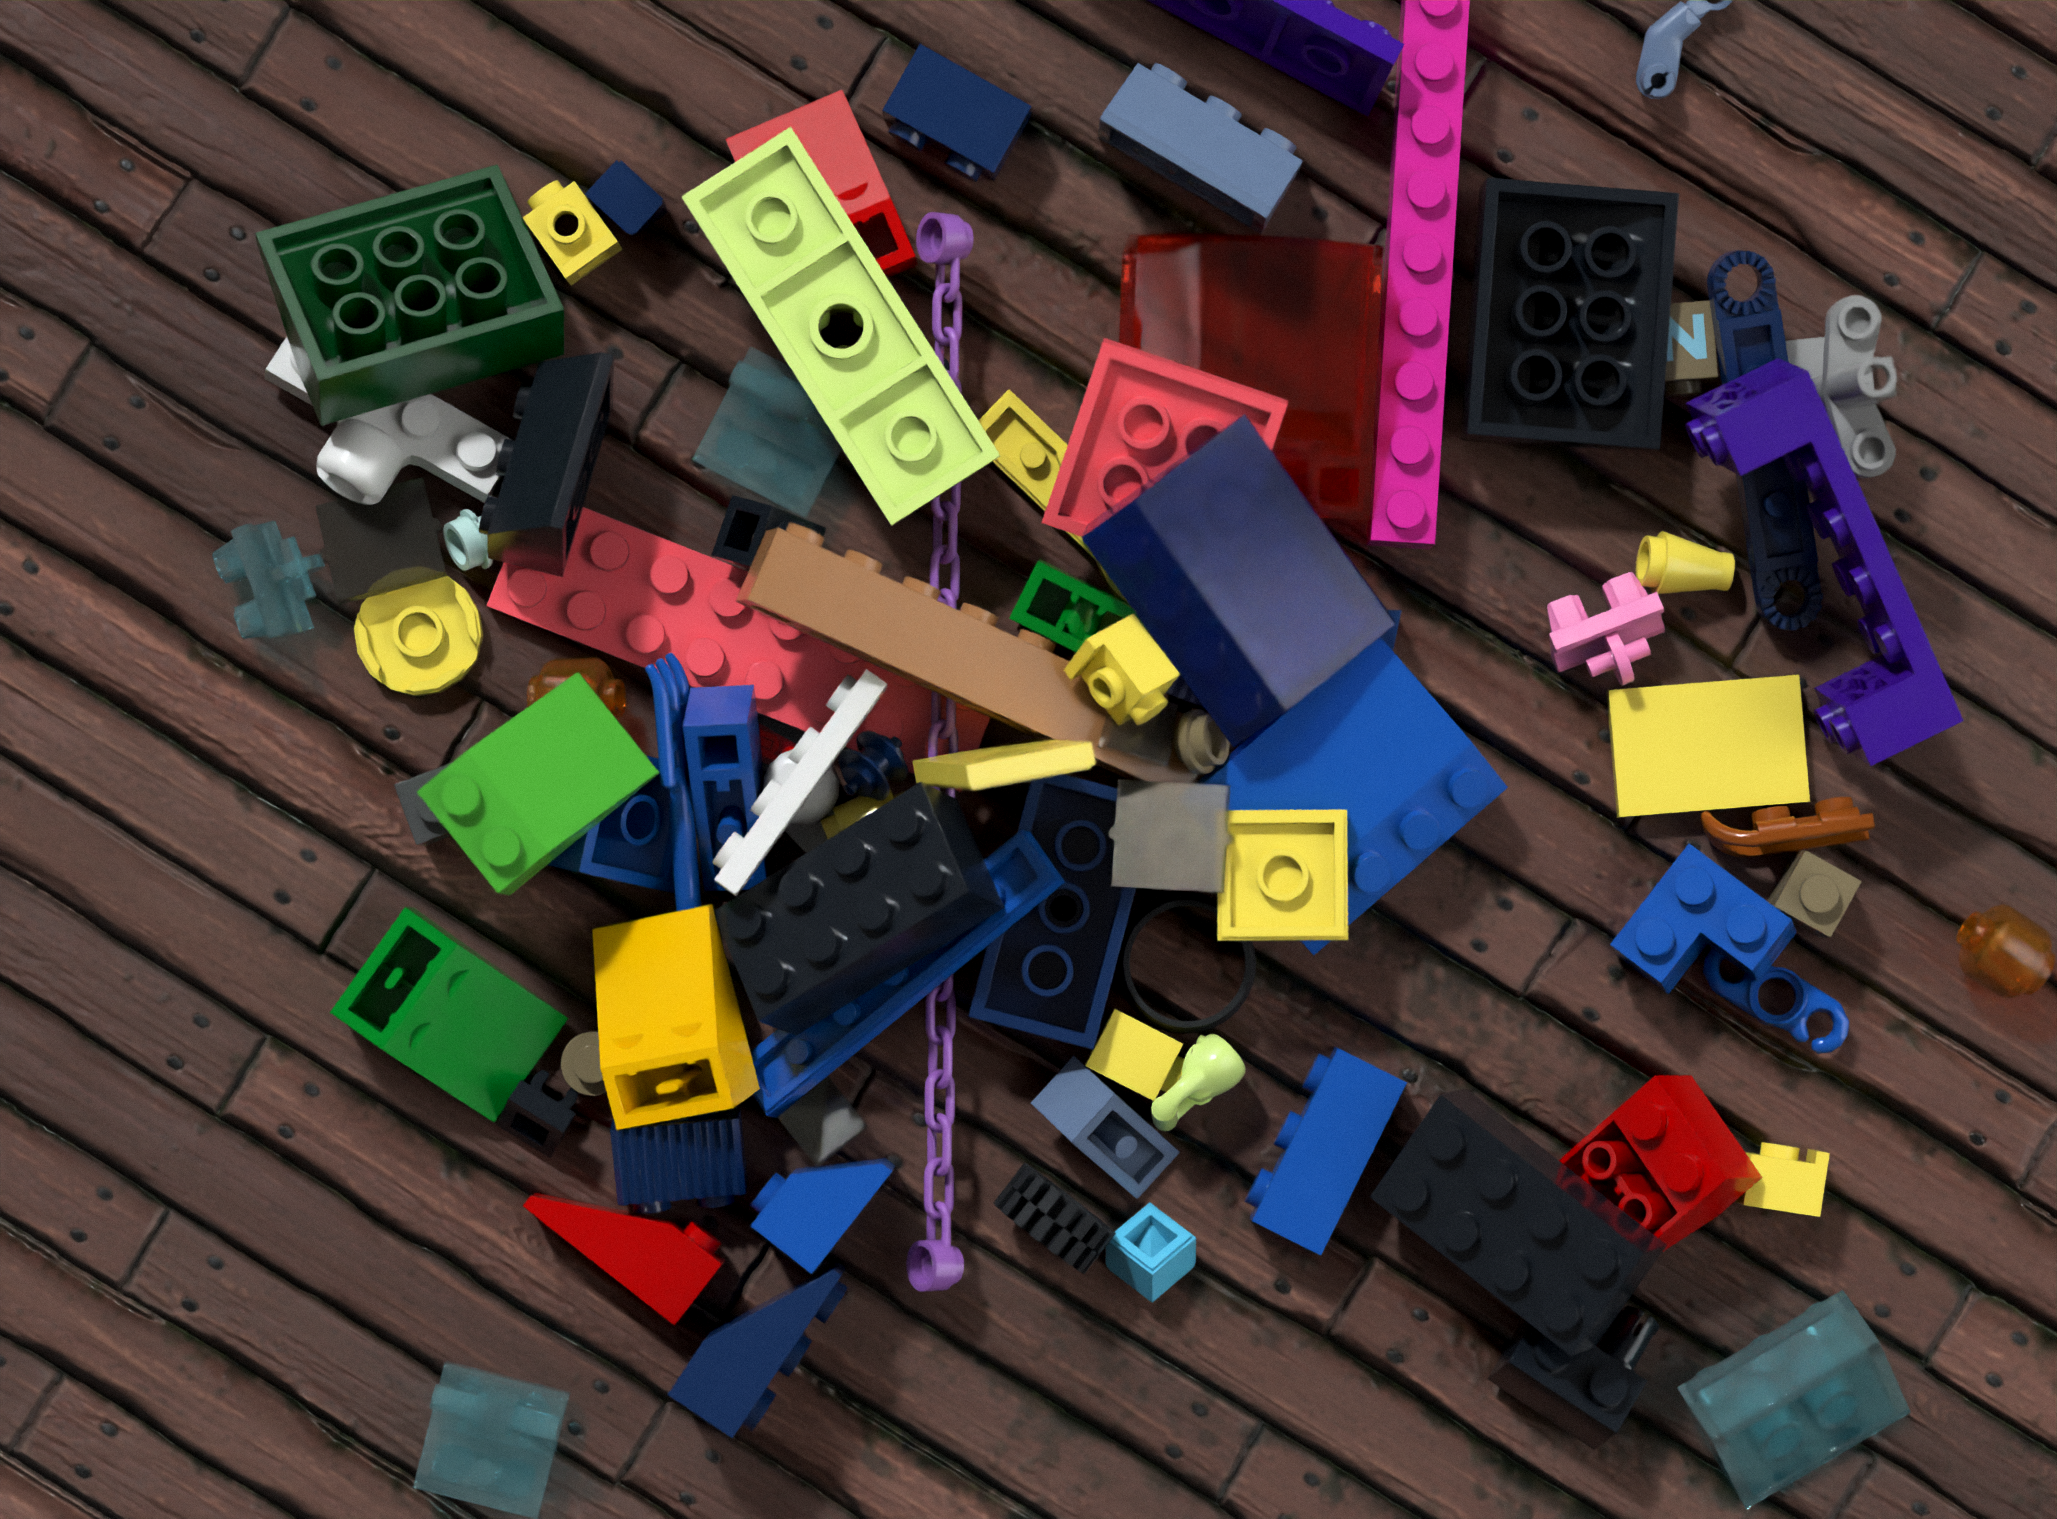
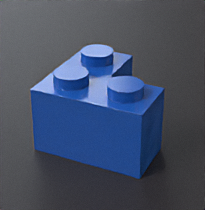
(1700, 907)

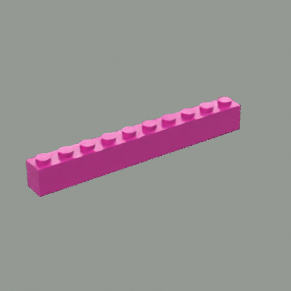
(1418, 273)

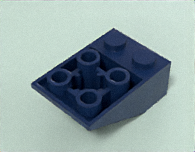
(739, 1359)

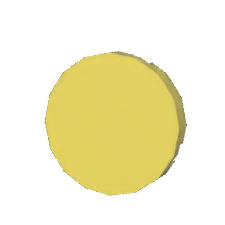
(419, 636)

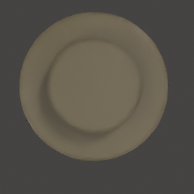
(1200, 742)
(582, 1064)

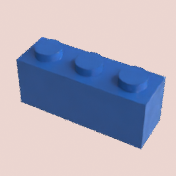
(1324, 1149)

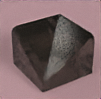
(823, 1121)

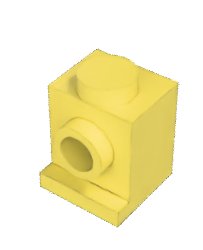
(584, 249)
(1125, 671)
(1786, 1181)

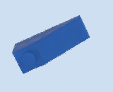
(723, 770)

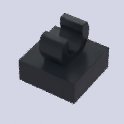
(537, 1117)

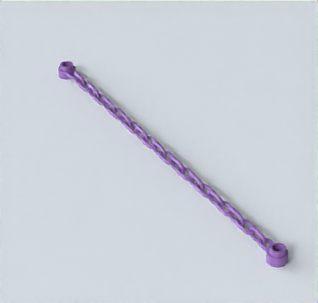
(935, 1262)

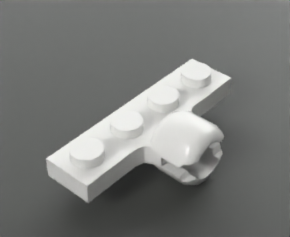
(374, 446)
(800, 782)

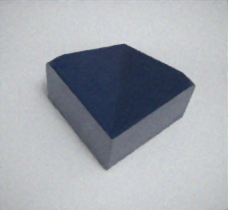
(626, 199)

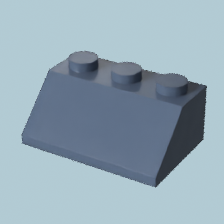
(1200, 145)

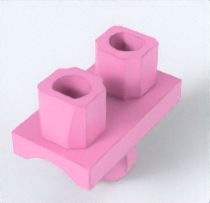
(1609, 638)

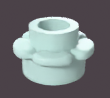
(465, 543)

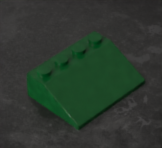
(411, 294)

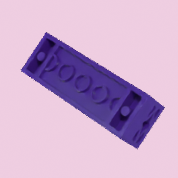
(1903, 691)

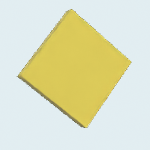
(1285, 876)

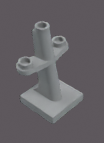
(1843, 376)

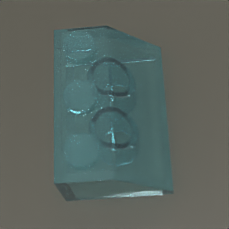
(1794, 1398)

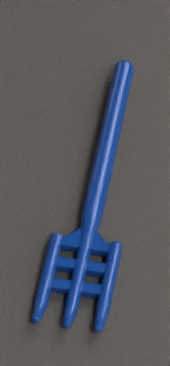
(670, 703)

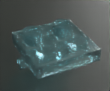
(770, 436)
(491, 1439)

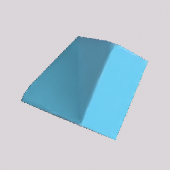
(1151, 1252)

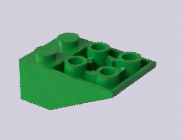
(449, 1013)

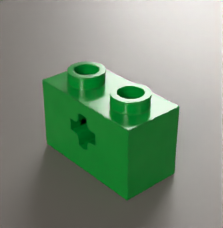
(1066, 607)

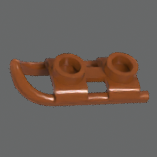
(1779, 832)

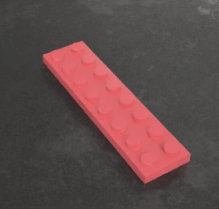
(657, 598)

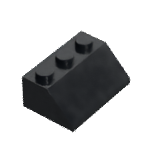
(549, 462)

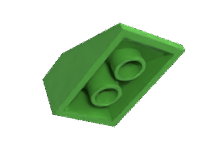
(538, 784)

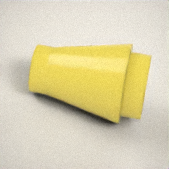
(1680, 565)

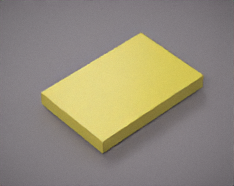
(1708, 746)
(1004, 764)

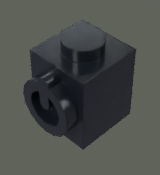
(745, 518)

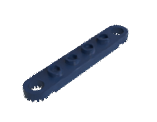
(1771, 501)

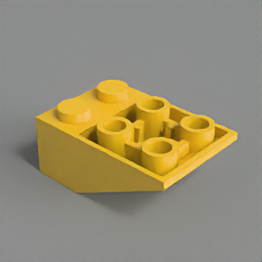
(669, 1019)

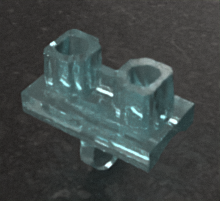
(276, 577)

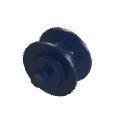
(873, 765)

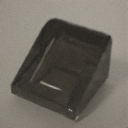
(1144, 742)

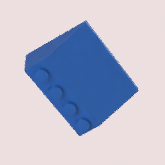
(1373, 748)

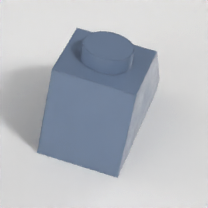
(1105, 1127)

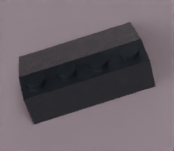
(1569, 315)

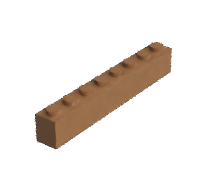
(934, 644)

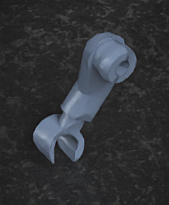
(1663, 46)

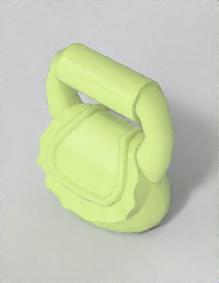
(1207, 1072)

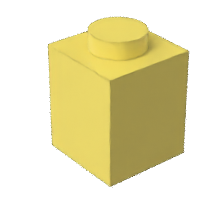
(1136, 1055)

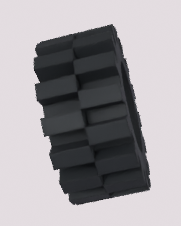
(1054, 1218)

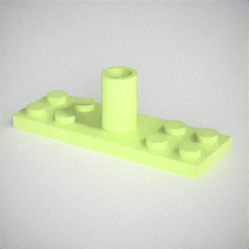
(798, 268)

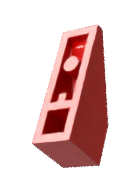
(643, 1252)

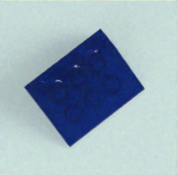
(1237, 579)

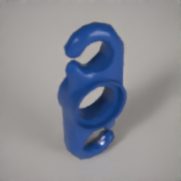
(1807, 1001)

